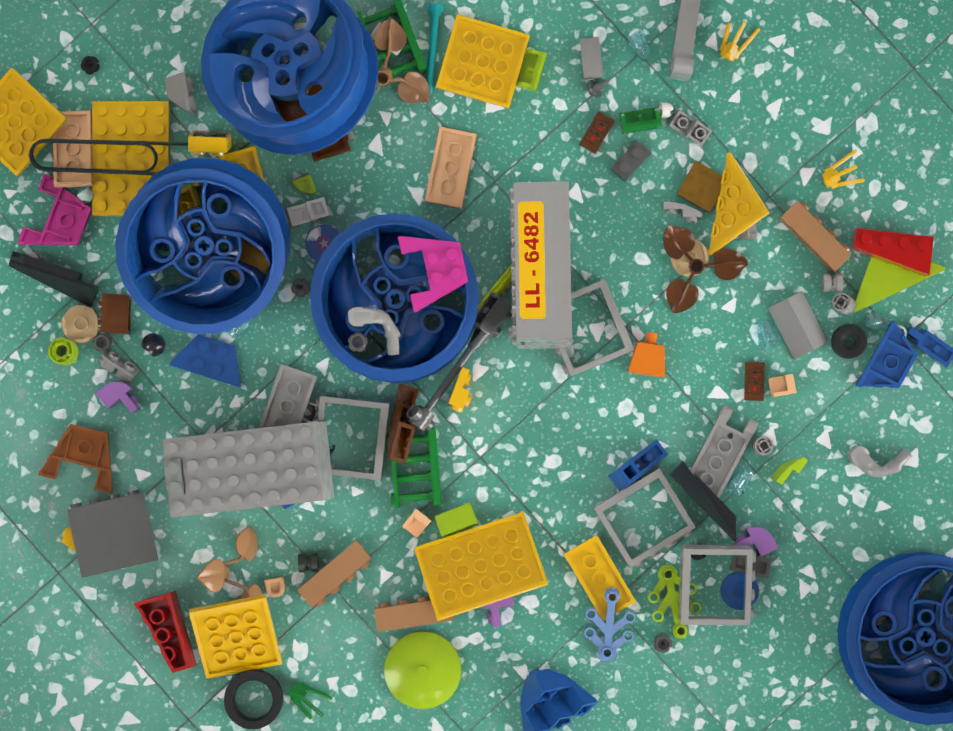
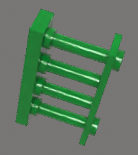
(411, 44)
(431, 476)

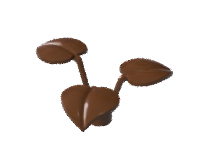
(677, 243)

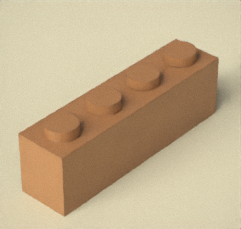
(815, 236)
(334, 573)
(406, 614)

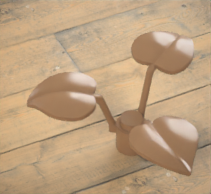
(414, 86)
(216, 572)

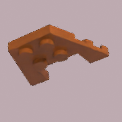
(84, 448)

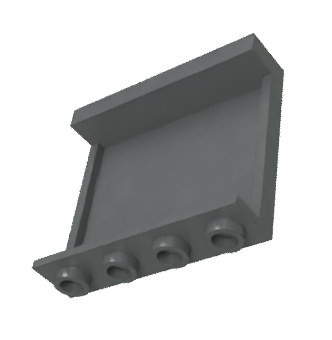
(112, 533)

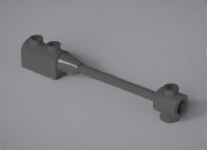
(487, 324)

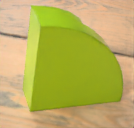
(305, 184)

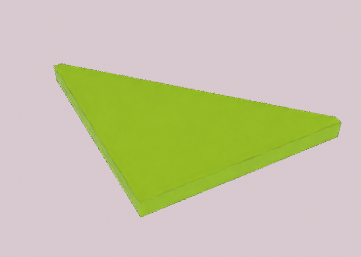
(885, 280)

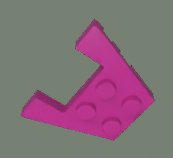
(65, 222)
(443, 267)

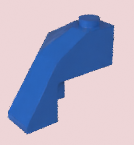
(551, 700)

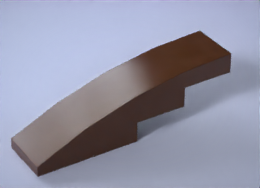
(400, 429)

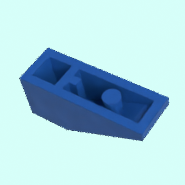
(637, 465)

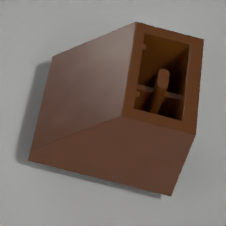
(115, 314)

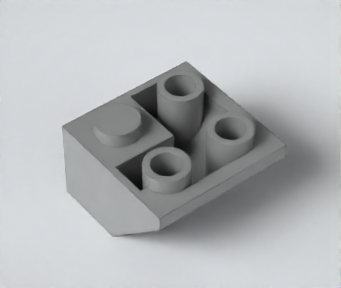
(179, 91)

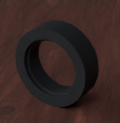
(231, 707)

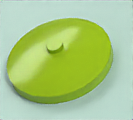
(422, 670)

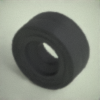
(859, 337)

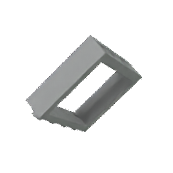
(628, 347)
(382, 433)
(654, 550)
(684, 585)

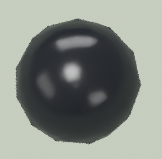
(153, 344)

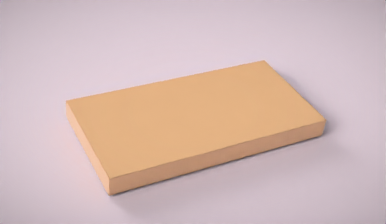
(74, 155)
(450, 167)

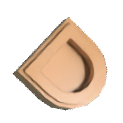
(275, 586)

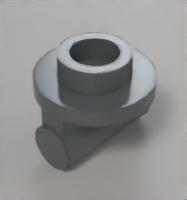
(594, 88)

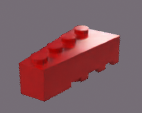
(900, 249)
(168, 629)

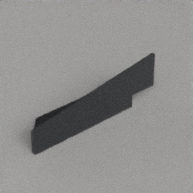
(56, 277)

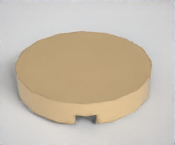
(698, 252)
(80, 324)

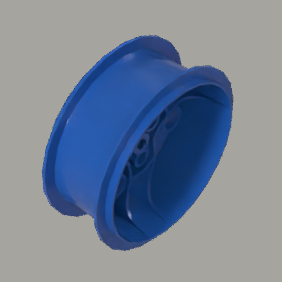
(343, 69)
(339, 288)
(207, 301)
(891, 591)

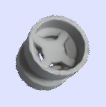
(832, 282)
(847, 305)
(761, 443)

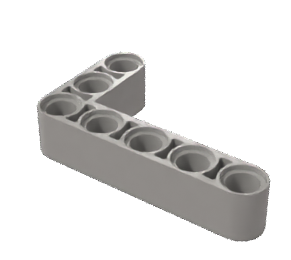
(682, 61)

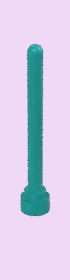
(435, 12)

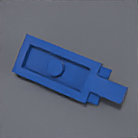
(931, 346)

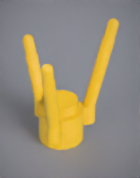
(730, 50)
(832, 177)

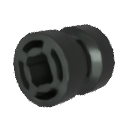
(308, 562)

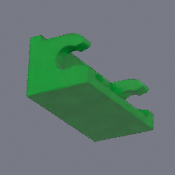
(640, 120)

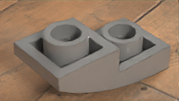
(591, 58)
(689, 128)
(687, 212)

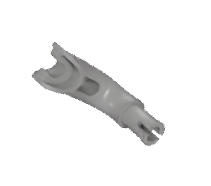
(361, 315)
(859, 457)

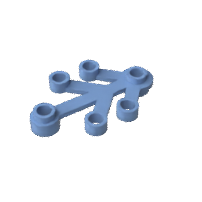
(609, 628)

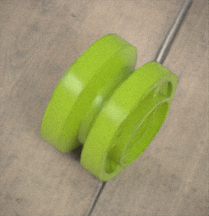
(55, 349)

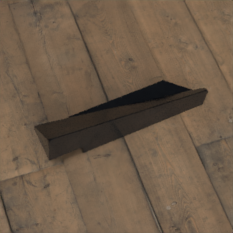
(705, 499)

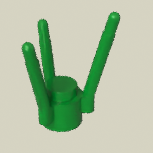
(298, 694)

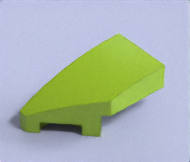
(786, 468)

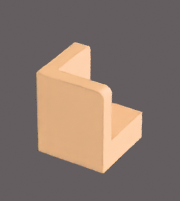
(782, 385)
(416, 523)

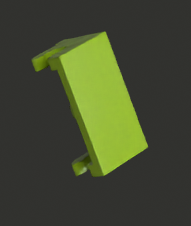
(531, 70)
(456, 520)

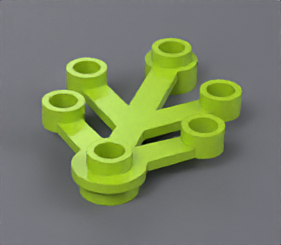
(671, 598)

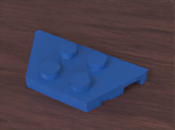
(210, 359)
(889, 361)

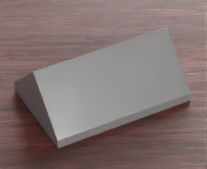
(797, 325)

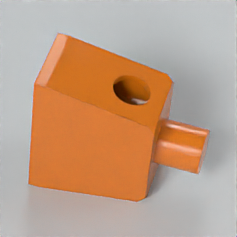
(648, 357)

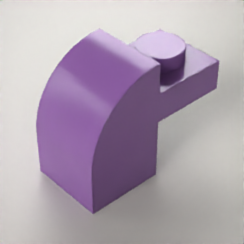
(117, 391)
(759, 538)
(493, 615)

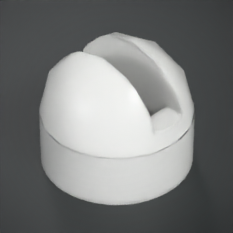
(665, 109)

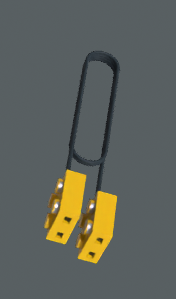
(198, 142)

